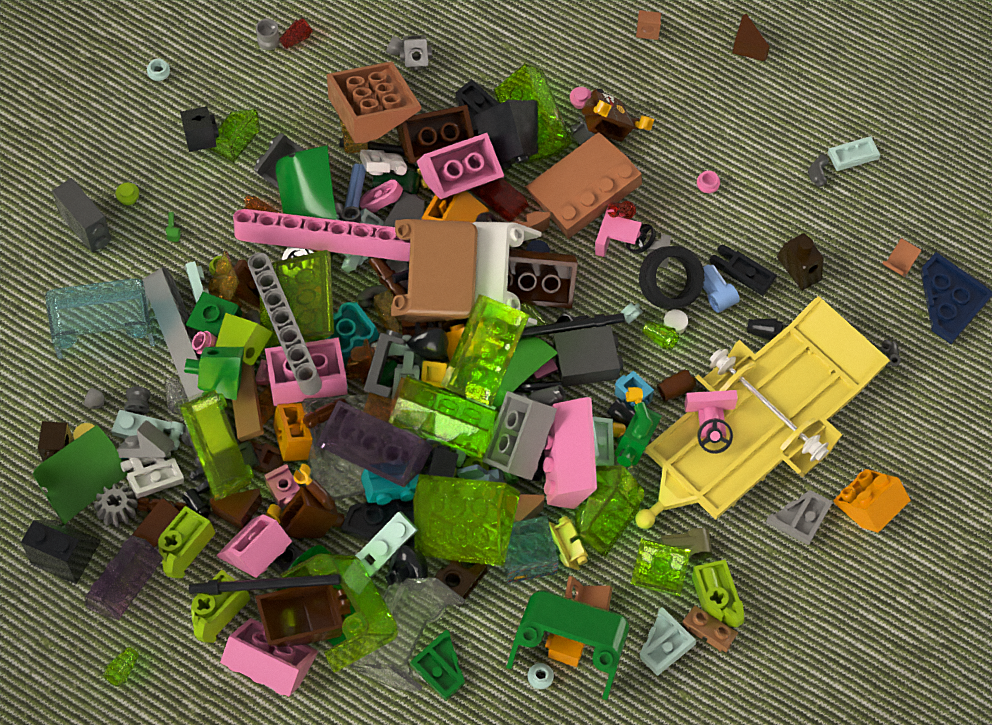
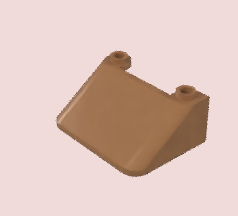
(439, 270)

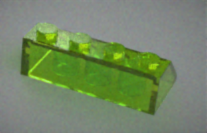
(531, 84)
(485, 350)
(444, 417)

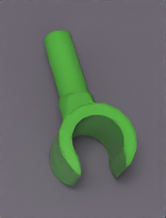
(173, 233)

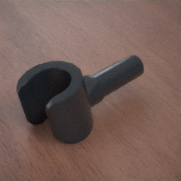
(564, 318)

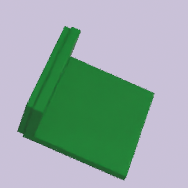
(210, 312)

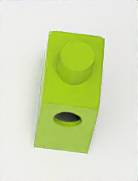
(243, 333)

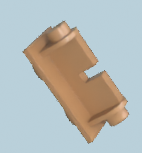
(705, 625)

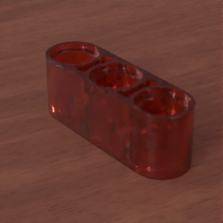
(502, 198)

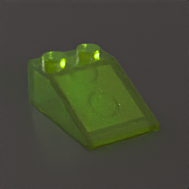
(610, 507)

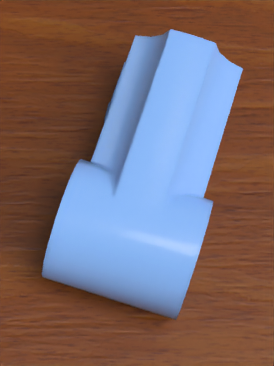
(719, 292)

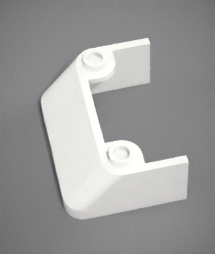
(493, 260)

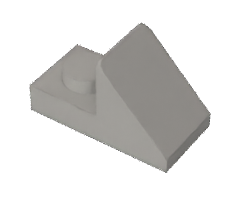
(147, 443)

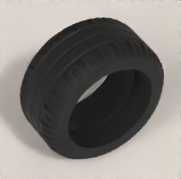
(694, 273)

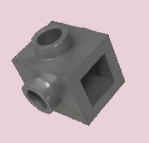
(411, 45)

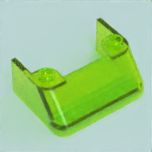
(215, 443)
(370, 625)

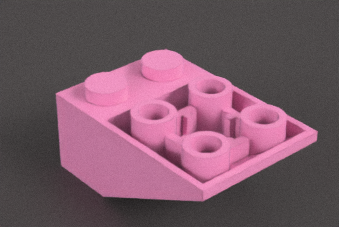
(256, 546)

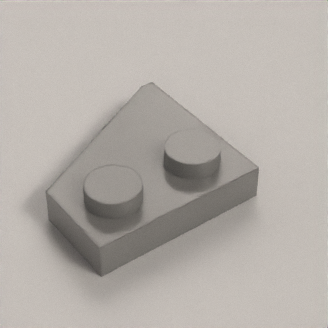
(802, 516)

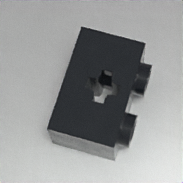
(199, 128)

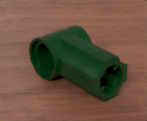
(409, 181)

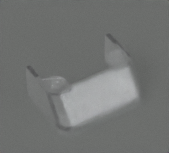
(412, 606)

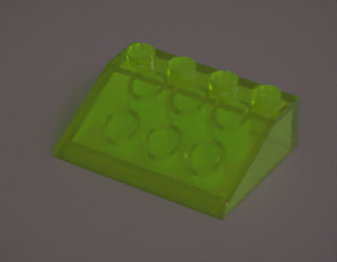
(308, 290)
(464, 519)

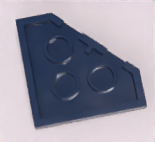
(951, 297)

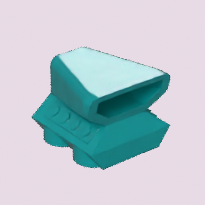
(352, 328)

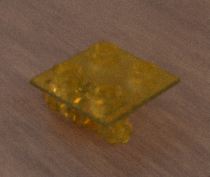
(225, 281)

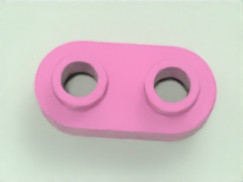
(381, 196)

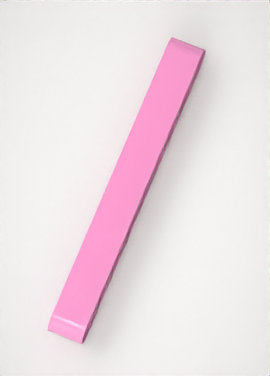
(320, 234)

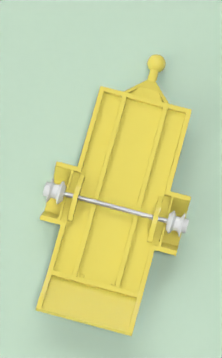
(781, 396)

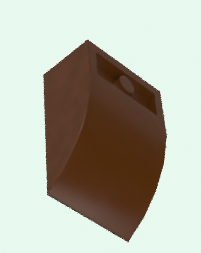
(303, 614)

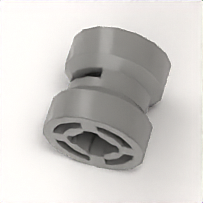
(267, 34)

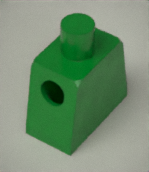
(218, 369)

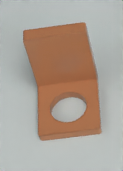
(648, 25)
(902, 257)
(593, 595)

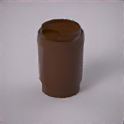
(676, 385)

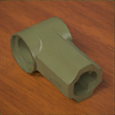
(695, 540)

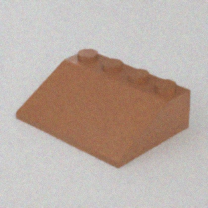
(371, 100)
(584, 184)

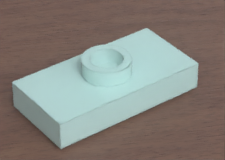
(853, 153)

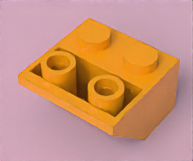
(455, 208)
(873, 499)

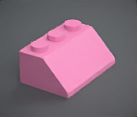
(460, 166)
(329, 365)
(269, 665)

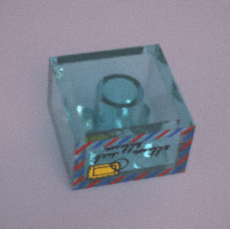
(530, 551)

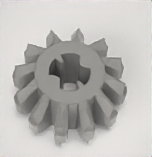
(109, 512)

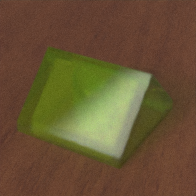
(236, 133)
(660, 567)

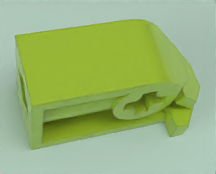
(184, 541)
(718, 593)
(214, 612)

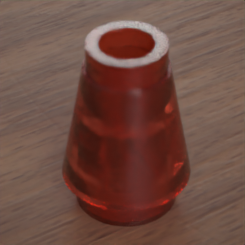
(296, 33)

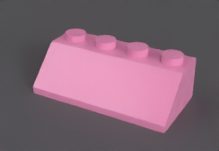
(570, 454)

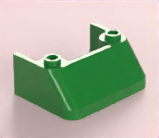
(574, 621)

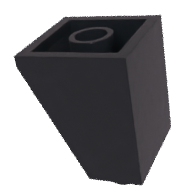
(511, 130)
(59, 548)

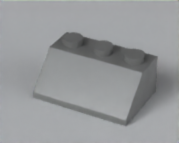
(519, 435)

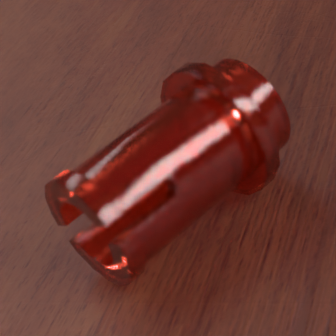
(624, 210)

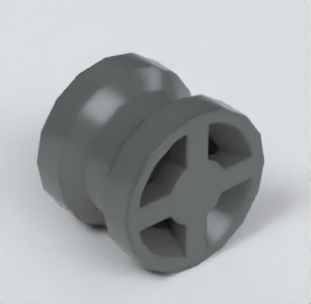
(137, 400)

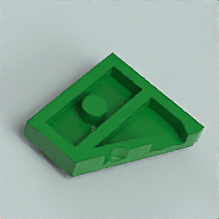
(440, 666)

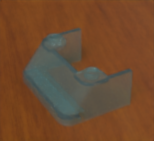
(98, 309)

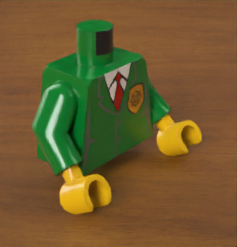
(640, 430)

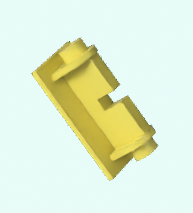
(571, 553)

